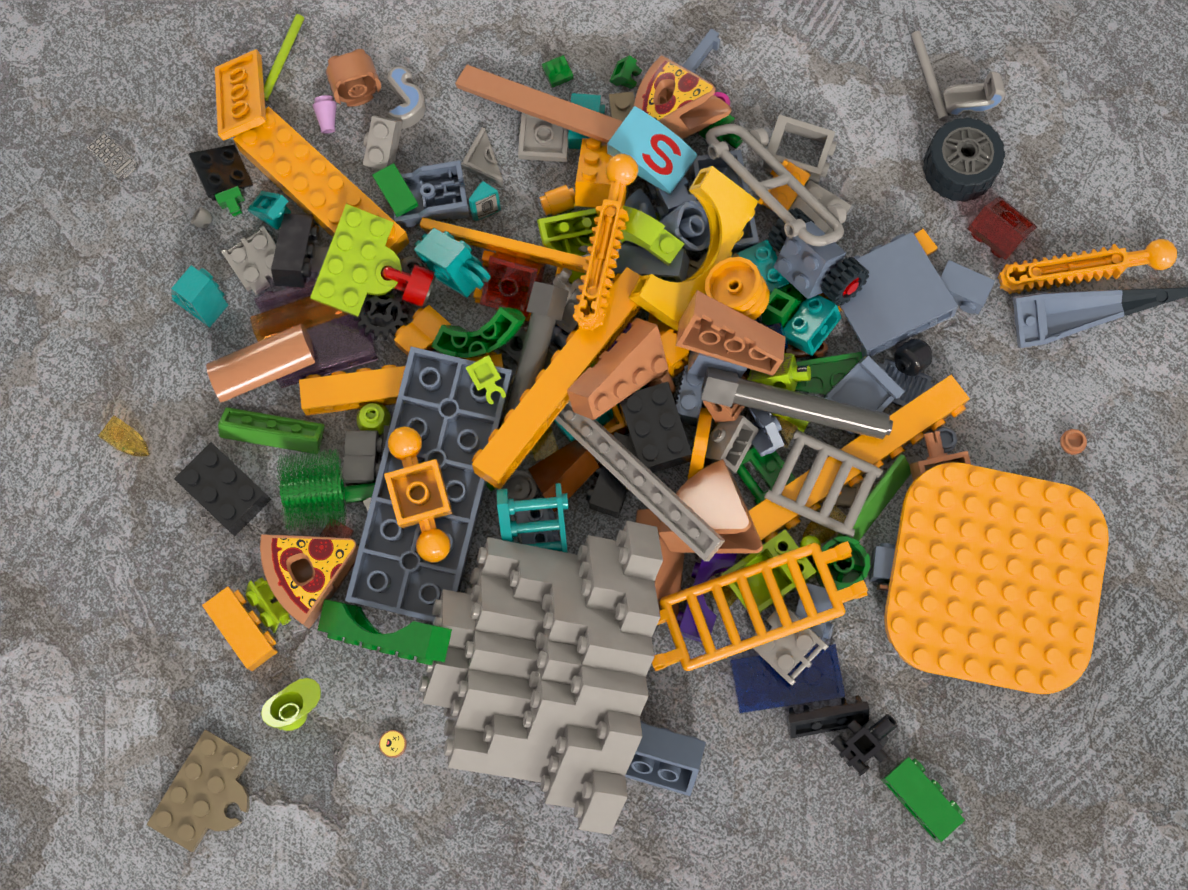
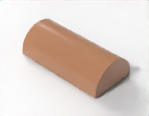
(261, 363)

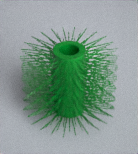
(315, 489)

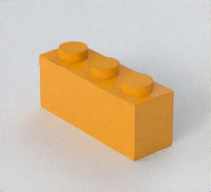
(241, 628)

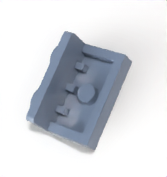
(768, 437)

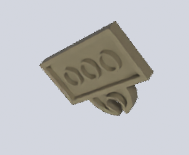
(203, 793)

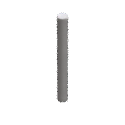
(929, 75)

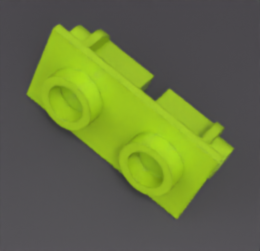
(270, 614)

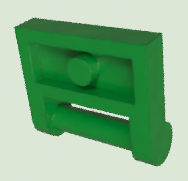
(767, 467)

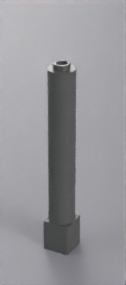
(546, 306)
(727, 389)

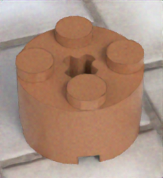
(353, 78)

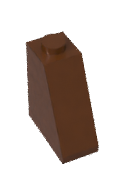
(567, 466)

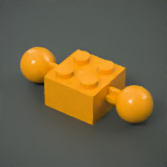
(418, 494)

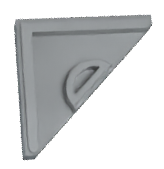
(482, 160)

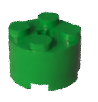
(857, 565)

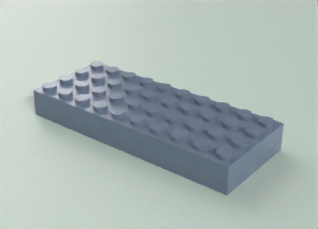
(453, 425)

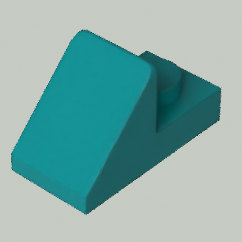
(269, 208)

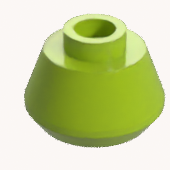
(373, 417)

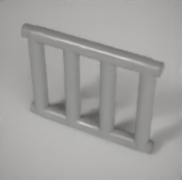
(822, 517)

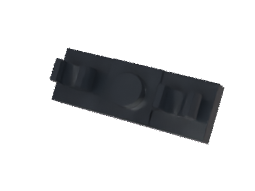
(827, 718)

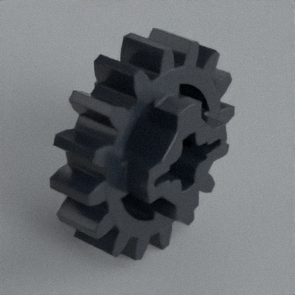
(383, 303)

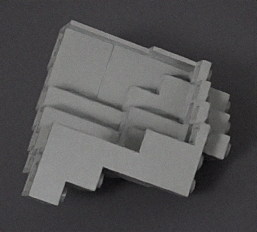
(551, 667)

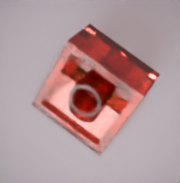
(1001, 228)
(510, 282)

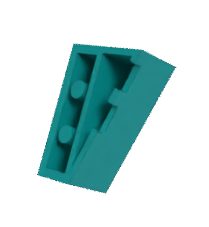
(199, 295)

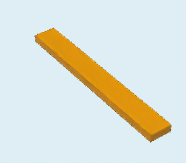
(509, 246)

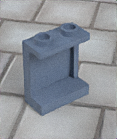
(866, 387)

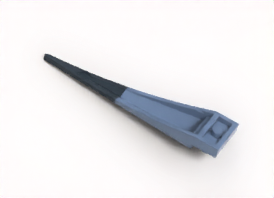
(1054, 315)

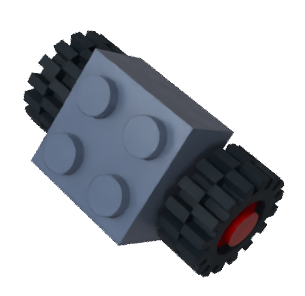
(816, 268)

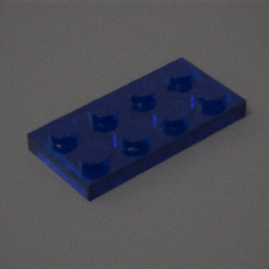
(763, 688)

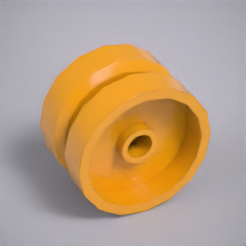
(739, 286)

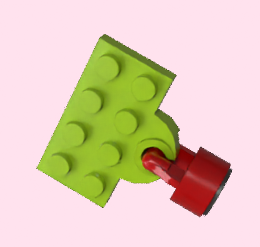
(363, 265)

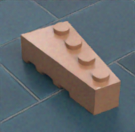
(729, 335)
(620, 372)

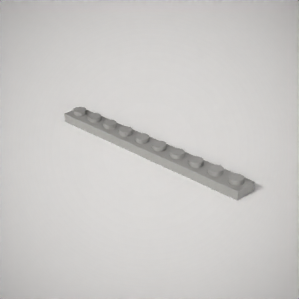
(642, 483)

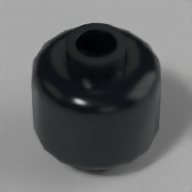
(913, 357)

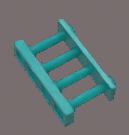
(511, 529)

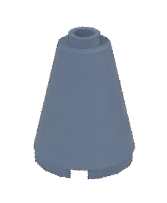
(689, 225)

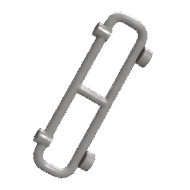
(757, 141)

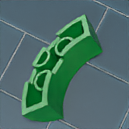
(490, 337)

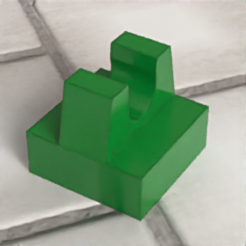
(557, 71)
(623, 71)
(231, 199)

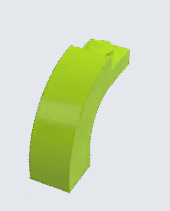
(650, 235)

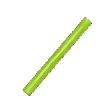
(282, 55)

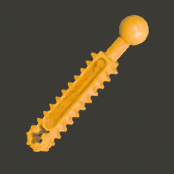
(611, 219)
(1158, 255)

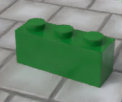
(923, 799)

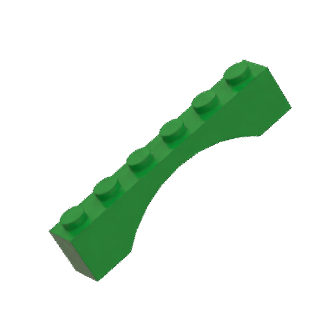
(417, 639)

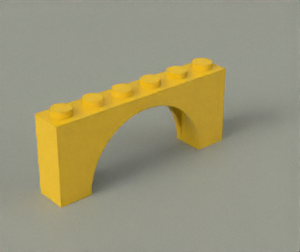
(727, 212)

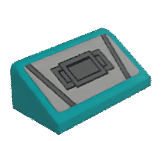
(484, 201)

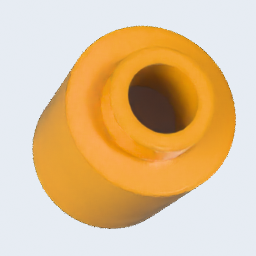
(558, 200)

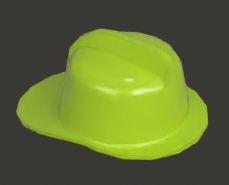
(291, 705)

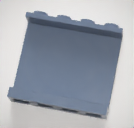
(899, 296)

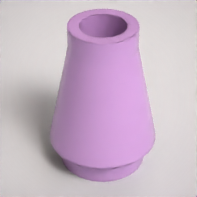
(325, 112)

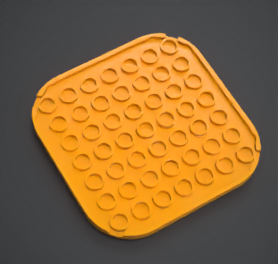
(996, 578)

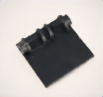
(220, 170)

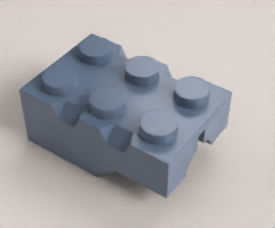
(438, 192)

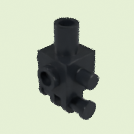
(865, 742)

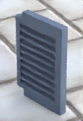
(912, 385)

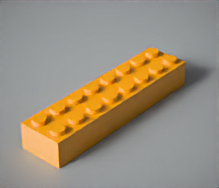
(308, 176)

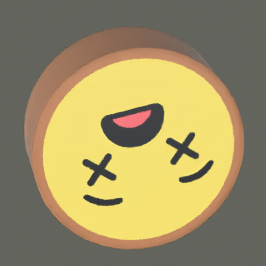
(392, 744)

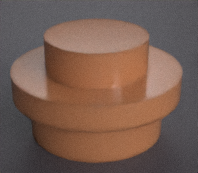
(1073, 441)

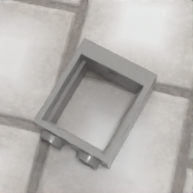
(808, 131)

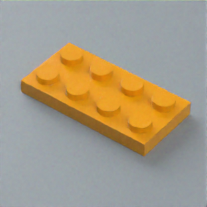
(240, 95)

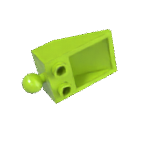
(781, 573)

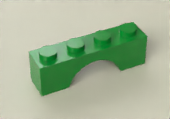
(782, 305)

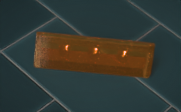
(292, 314)

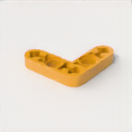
(700, 442)

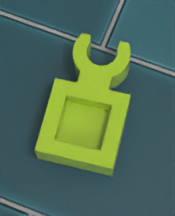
(484, 375)

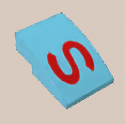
(657, 150)

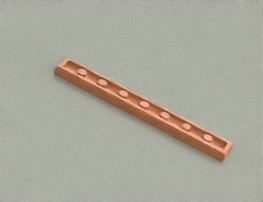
(538, 104)

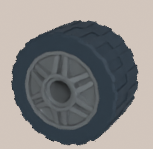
(963, 159)

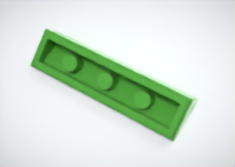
(271, 430)
(881, 496)

